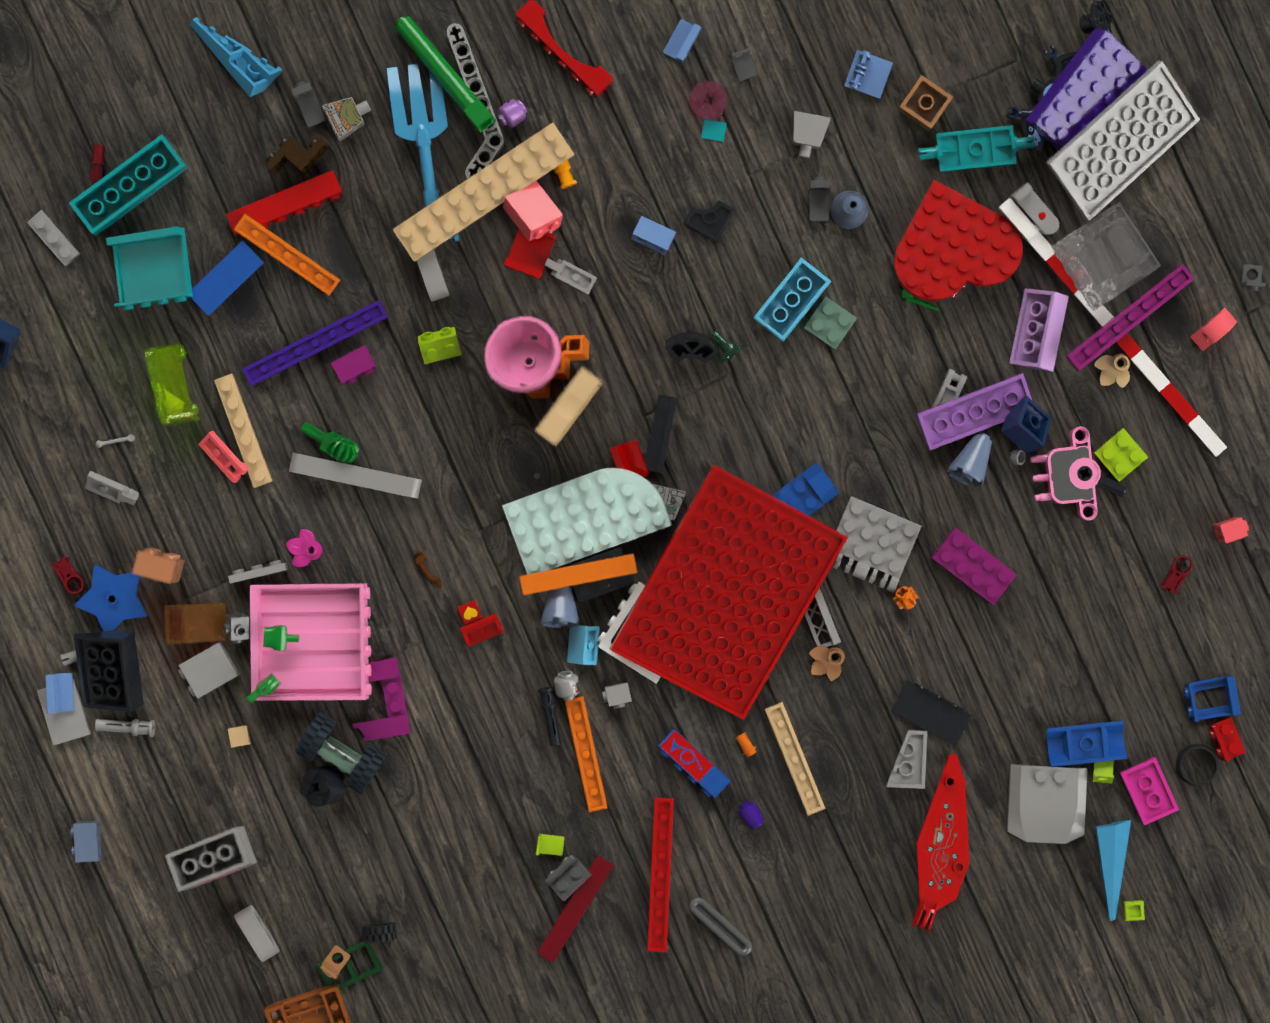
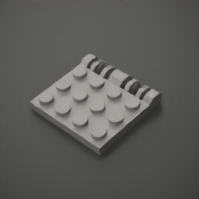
(875, 541)

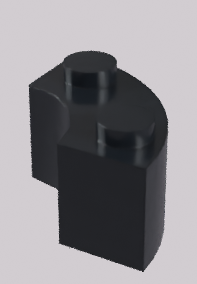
(692, 346)

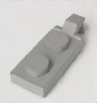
(571, 275)
(110, 489)

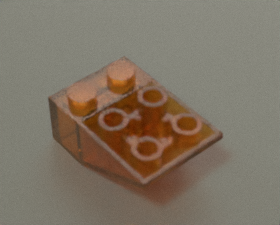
(194, 623)

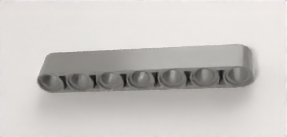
(355, 475)

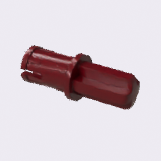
(97, 163)

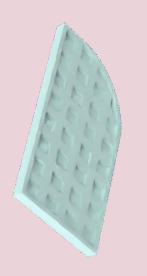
(584, 517)

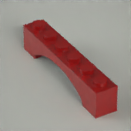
(594, 78)

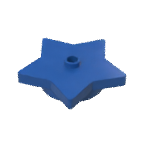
(126, 604)

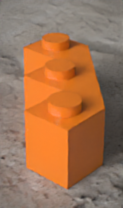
(572, 348)

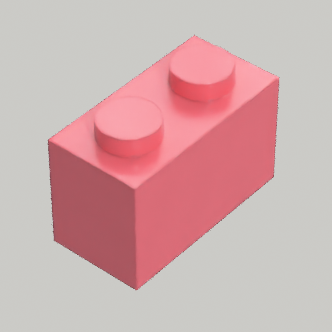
(1230, 530)

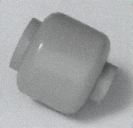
(566, 685)

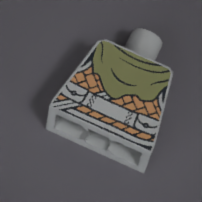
(346, 116)

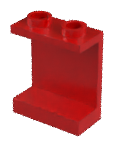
(530, 256)

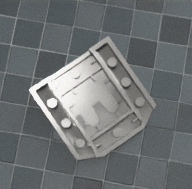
(1046, 803)

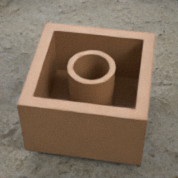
(925, 103)

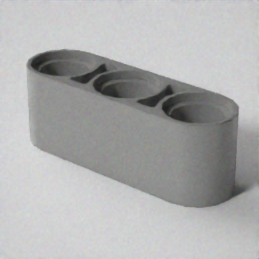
(433, 276)
(256, 933)

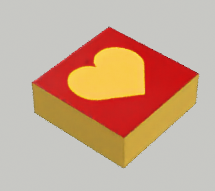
(470, 612)

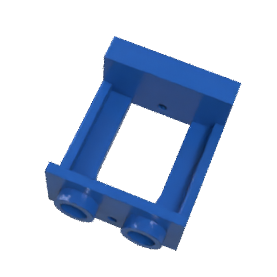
(1232, 708)

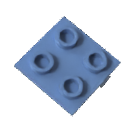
(868, 74)

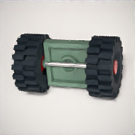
(334, 751)

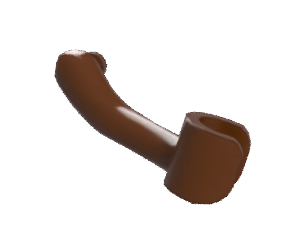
(419, 559)

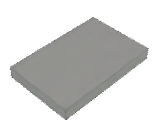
(65, 725)

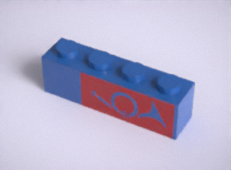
(694, 763)

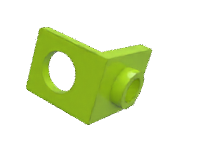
(1103, 772)
(550, 844)

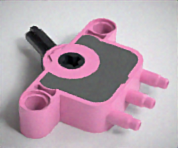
(1065, 480)

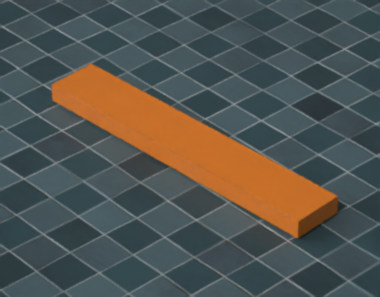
(287, 254)
(578, 574)
(586, 754)

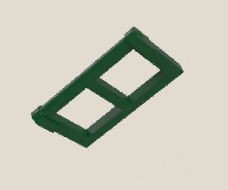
(355, 978)

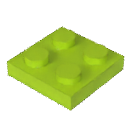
(1120, 455)

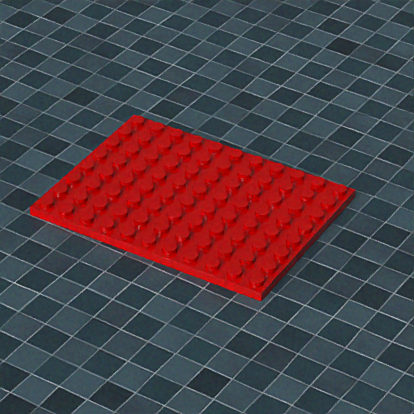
(728, 592)

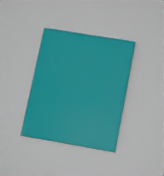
(713, 130)

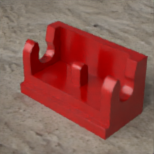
(482, 629)

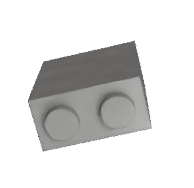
(208, 670)

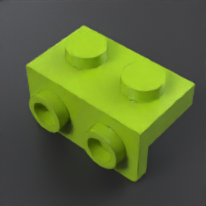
(439, 345)

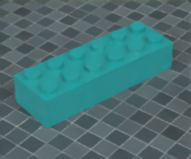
(128, 185)

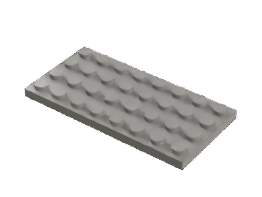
(1123, 140)

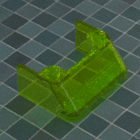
(170, 385)

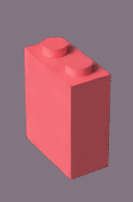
(533, 211)

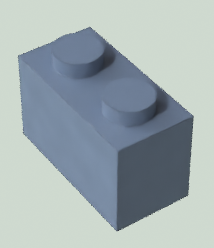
(86, 841)

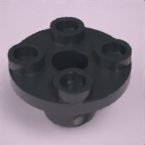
(1097, 18)

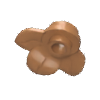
(824, 663)

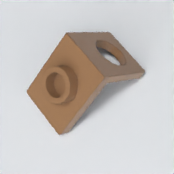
(331, 968)

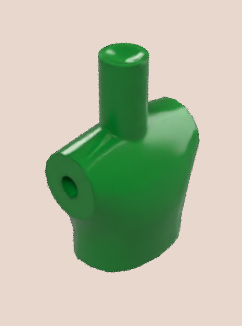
(277, 637)
(268, 684)

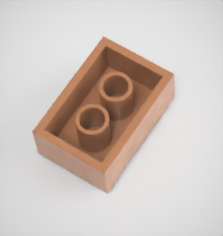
(158, 566)

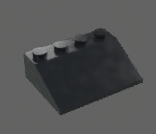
(109, 670)

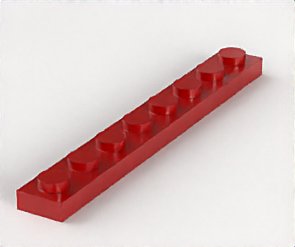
(660, 874)

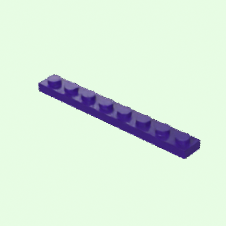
(315, 342)

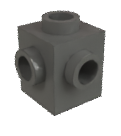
(236, 627)

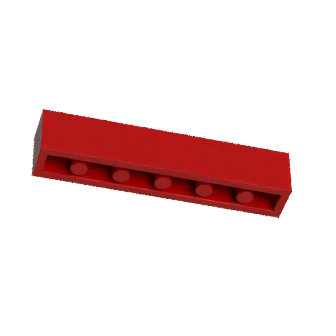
(290, 201)

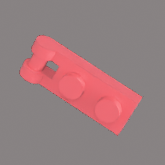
(223, 457)

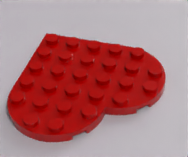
(955, 244)

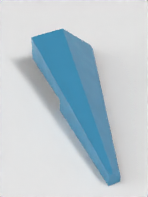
(249, 71)
(1112, 848)

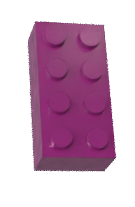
(973, 566)

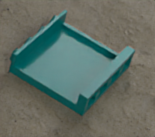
(151, 267)

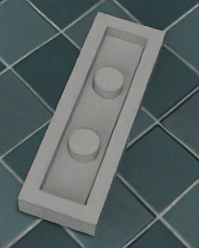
(53, 238)
(257, 571)

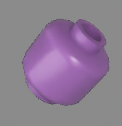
(512, 113)

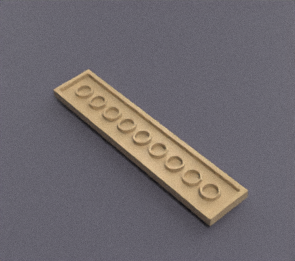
(483, 192)

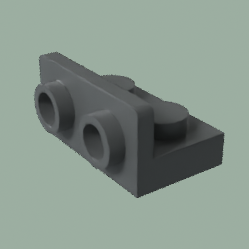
(567, 877)

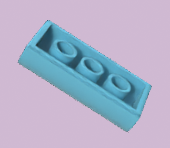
(791, 300)

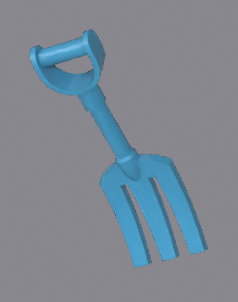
(422, 130)

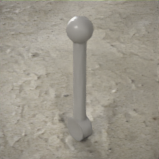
(130, 437)

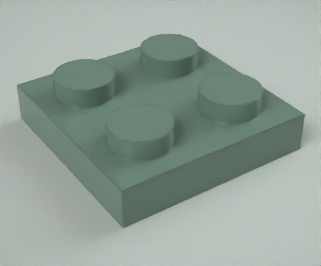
(830, 323)

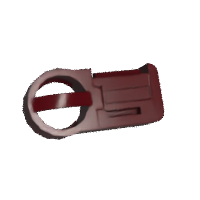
(67, 573)
(1175, 578)

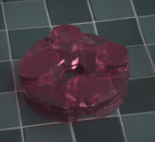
(705, 110)

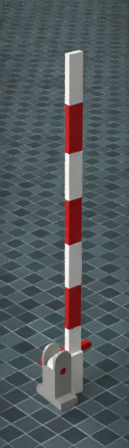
(1030, 218)

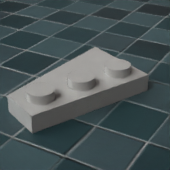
(911, 762)

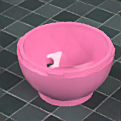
(513, 346)

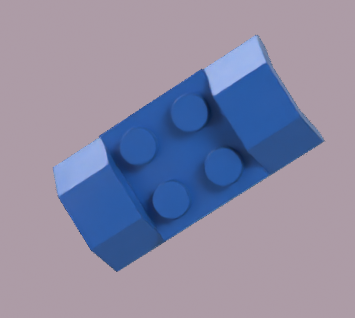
(808, 490)
(1085, 743)

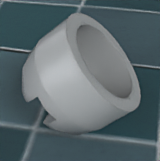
(1017, 457)

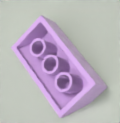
(1039, 329)

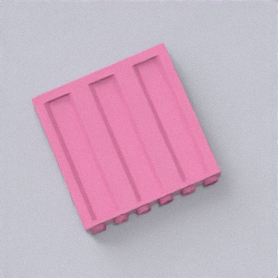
(332, 643)

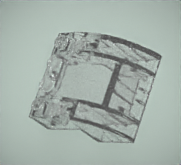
(1105, 256)

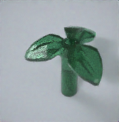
(729, 349)

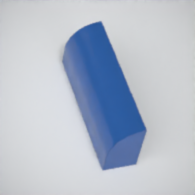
(226, 278)

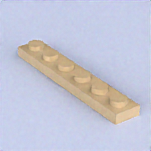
(243, 430)

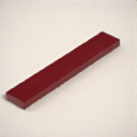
(575, 909)

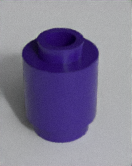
(750, 815)

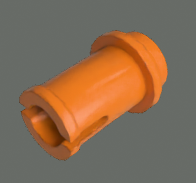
(746, 745)

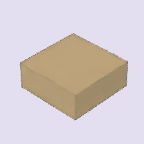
(239, 736)

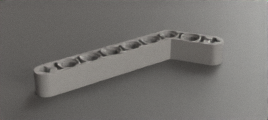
(470, 79)

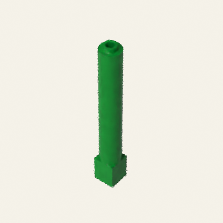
(444, 73)

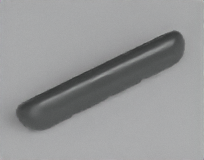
(720, 926)

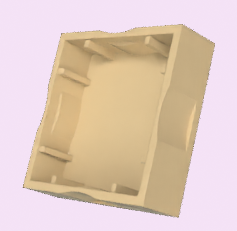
(569, 406)

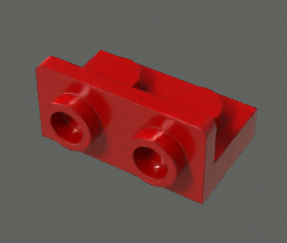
(1226, 739)

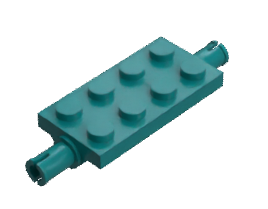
(976, 148)

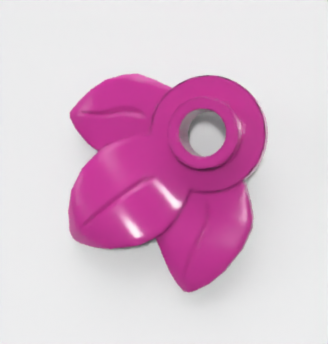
(301, 547)

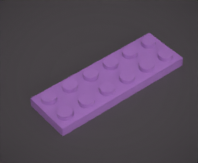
(971, 412)

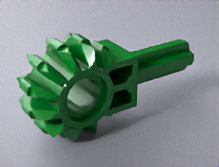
(332, 443)

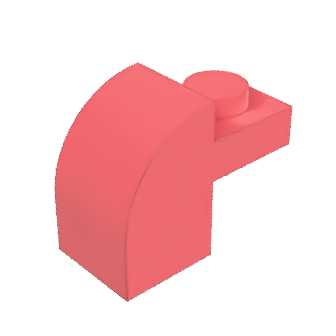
(1214, 329)

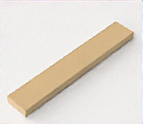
(794, 758)

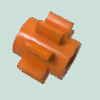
(905, 598)

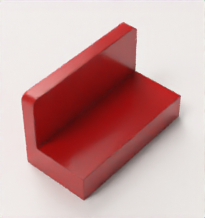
(630, 457)

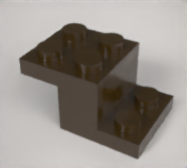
(297, 154)

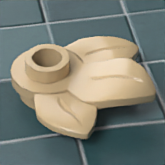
(1111, 371)

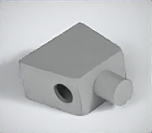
(808, 131)

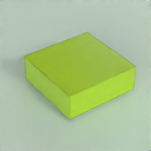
(1134, 910)

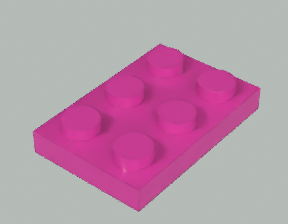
(1149, 791)

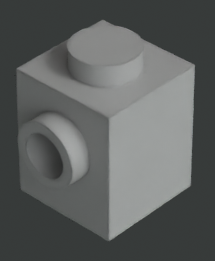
(617, 695)

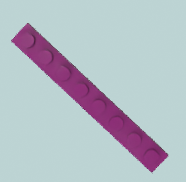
(1130, 317)

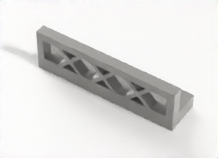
(827, 620)

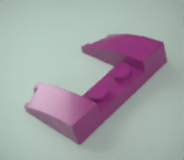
(397, 721)

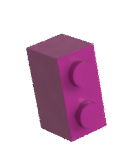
(354, 365)

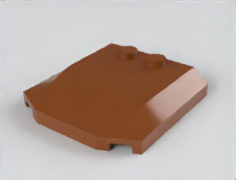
(315, 1006)

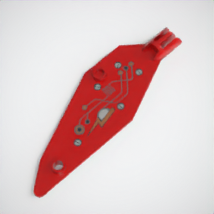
(942, 846)

